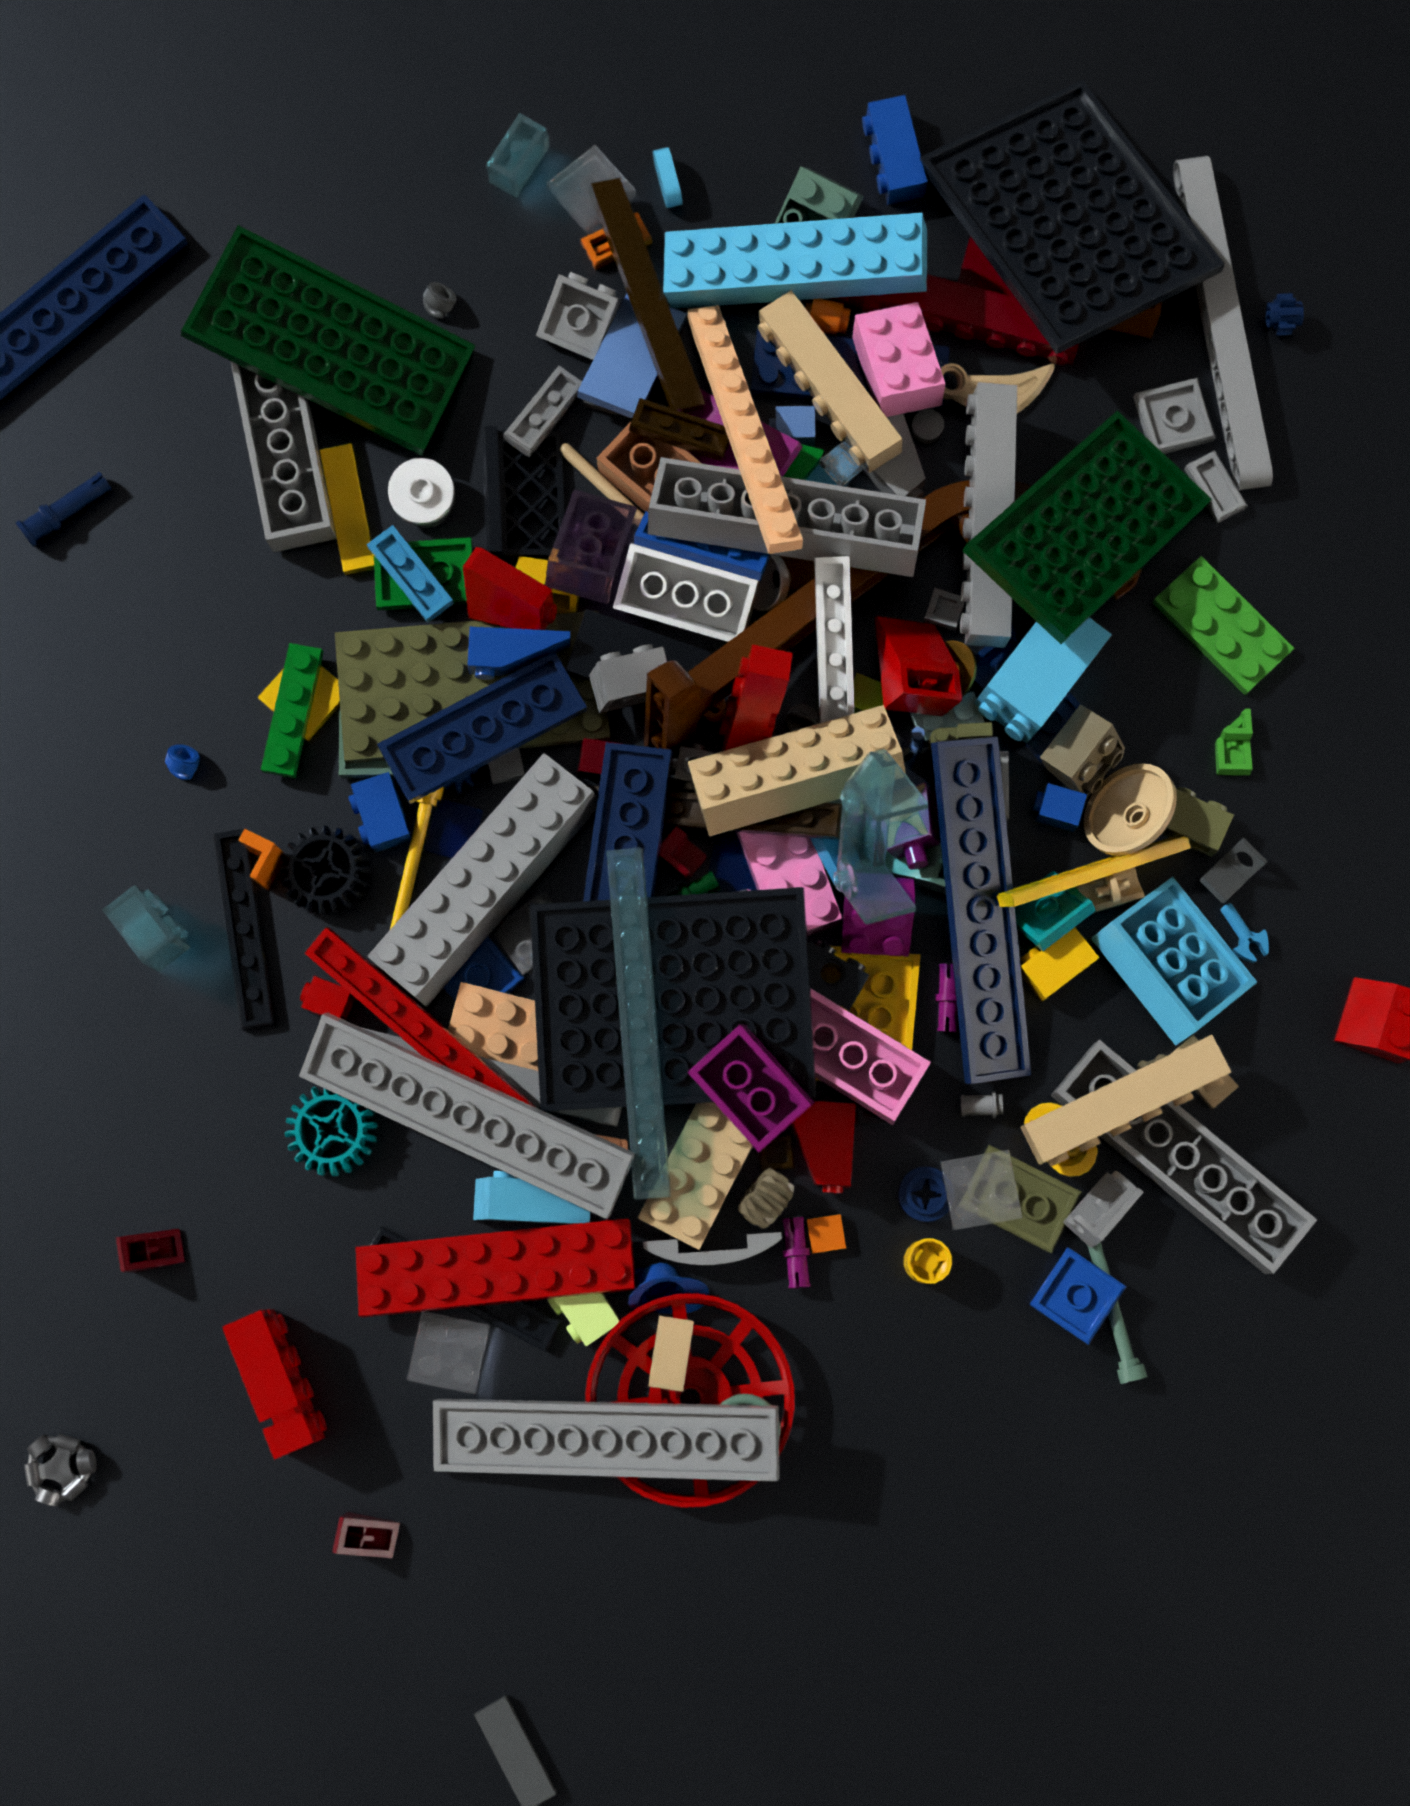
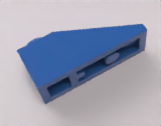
(504, 650)

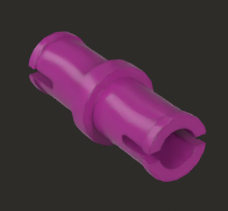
(947, 1000)
(796, 1252)

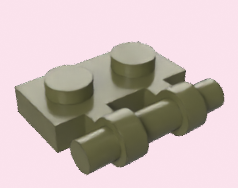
(961, 732)

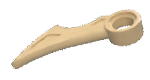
(1028, 383)

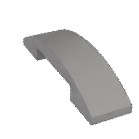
(670, 1250)

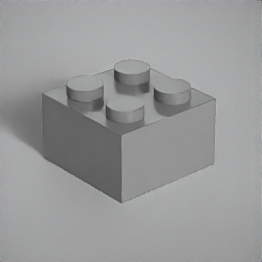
(623, 679)

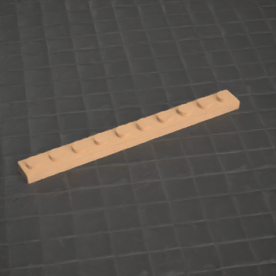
(744, 430)

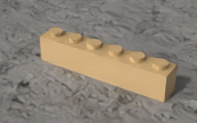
(830, 382)
(1126, 1099)

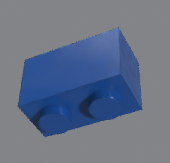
(380, 812)

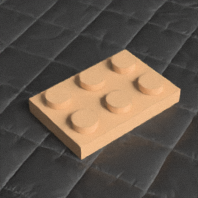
(496, 1025)

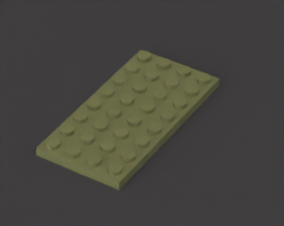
(415, 671)

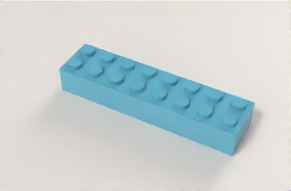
(807, 257)

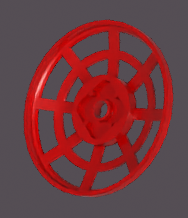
(700, 1375)

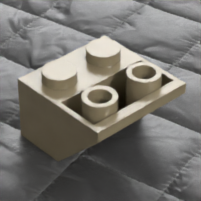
(1084, 751)

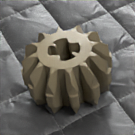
(766, 1198)

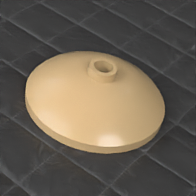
(1130, 809)

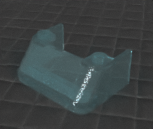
(869, 800)

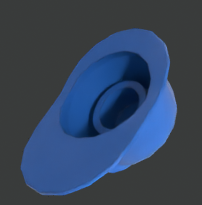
(661, 1281)

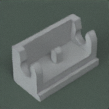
(1102, 1208)

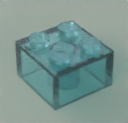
(147, 928)

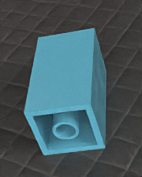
(1038, 678)

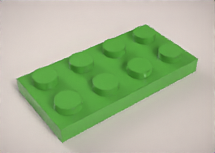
(1223, 625)

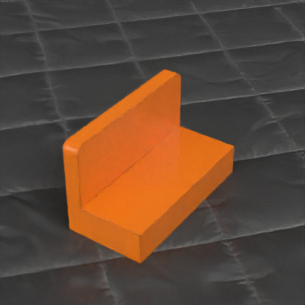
(269, 858)

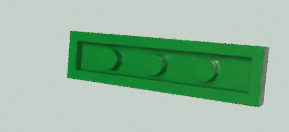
(292, 710)

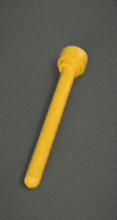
(414, 853)

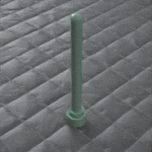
(1129, 1366)

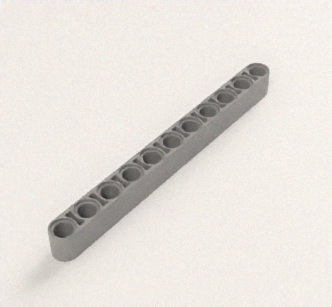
(1225, 332)

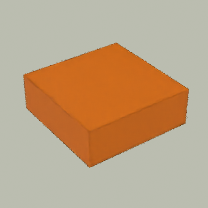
(826, 1233)

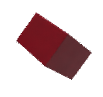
(149, 1250)
(365, 1536)

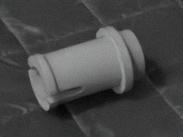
(982, 1105)

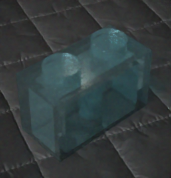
(517, 155)

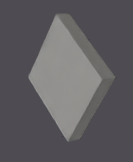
(1174, 416)

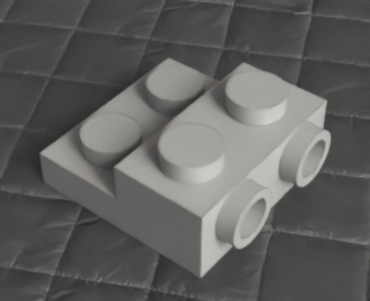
(578, 315)

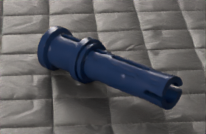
(50, 517)

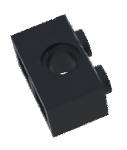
(851, 980)

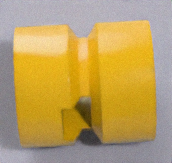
(927, 1261)

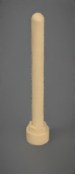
(596, 478)

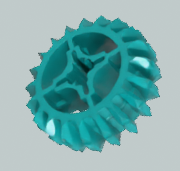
(322, 1143)

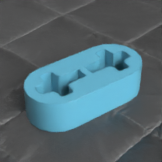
(667, 177)

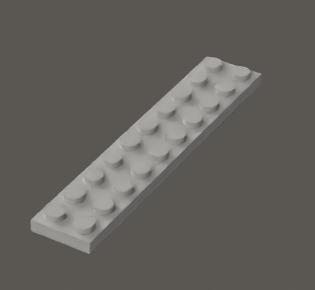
(467, 1115)
(606, 1439)

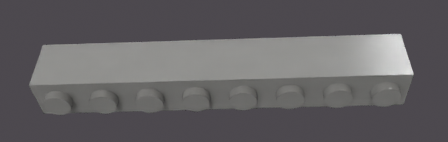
(989, 494)

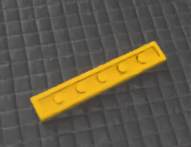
(1091, 872)

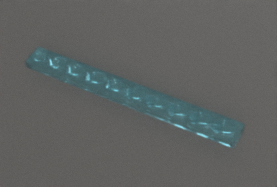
(638, 1023)

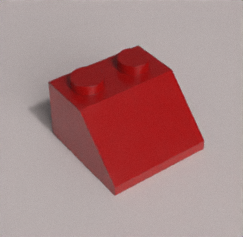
(1377, 1019)

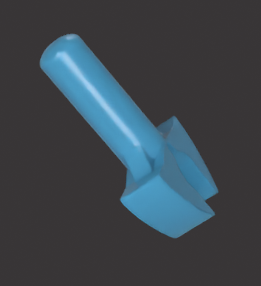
(1245, 935)

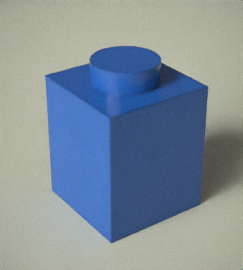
(1059, 807)

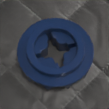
(912, 1205)

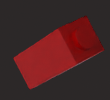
(505, 595)
(827, 1143)

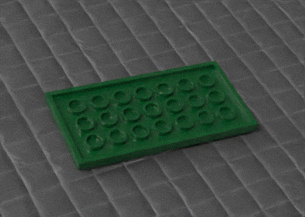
(328, 340)
(1087, 526)

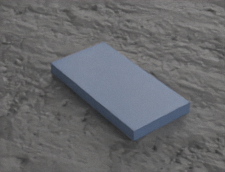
(623, 364)

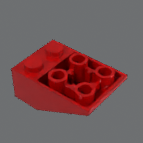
(916, 668)

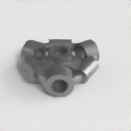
(58, 1468)

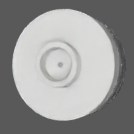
(421, 493)

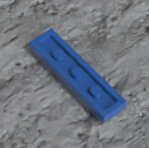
(737, 561)

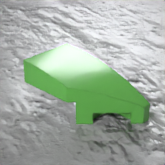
(1234, 747)

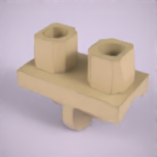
(1113, 890)

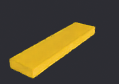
(347, 508)

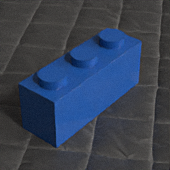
(895, 150)

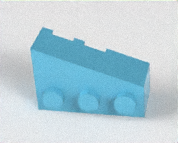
(517, 1200)

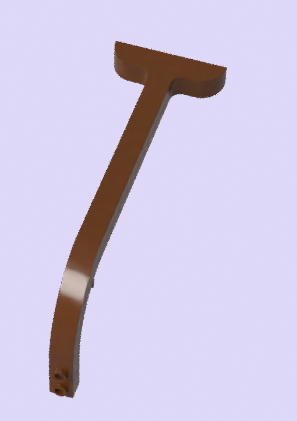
(681, 698)

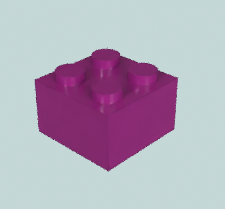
(883, 937)

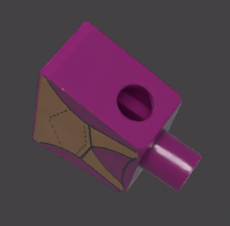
(915, 832)

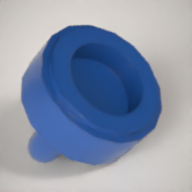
(182, 761)

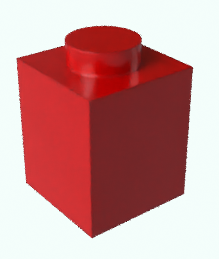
(324, 997)

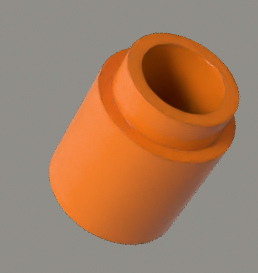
(829, 316)

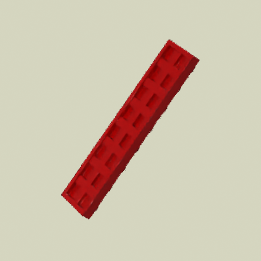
(495, 1268)

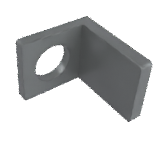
(1230, 873)

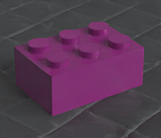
(751, 1087)

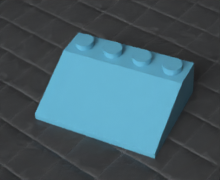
(1174, 960)

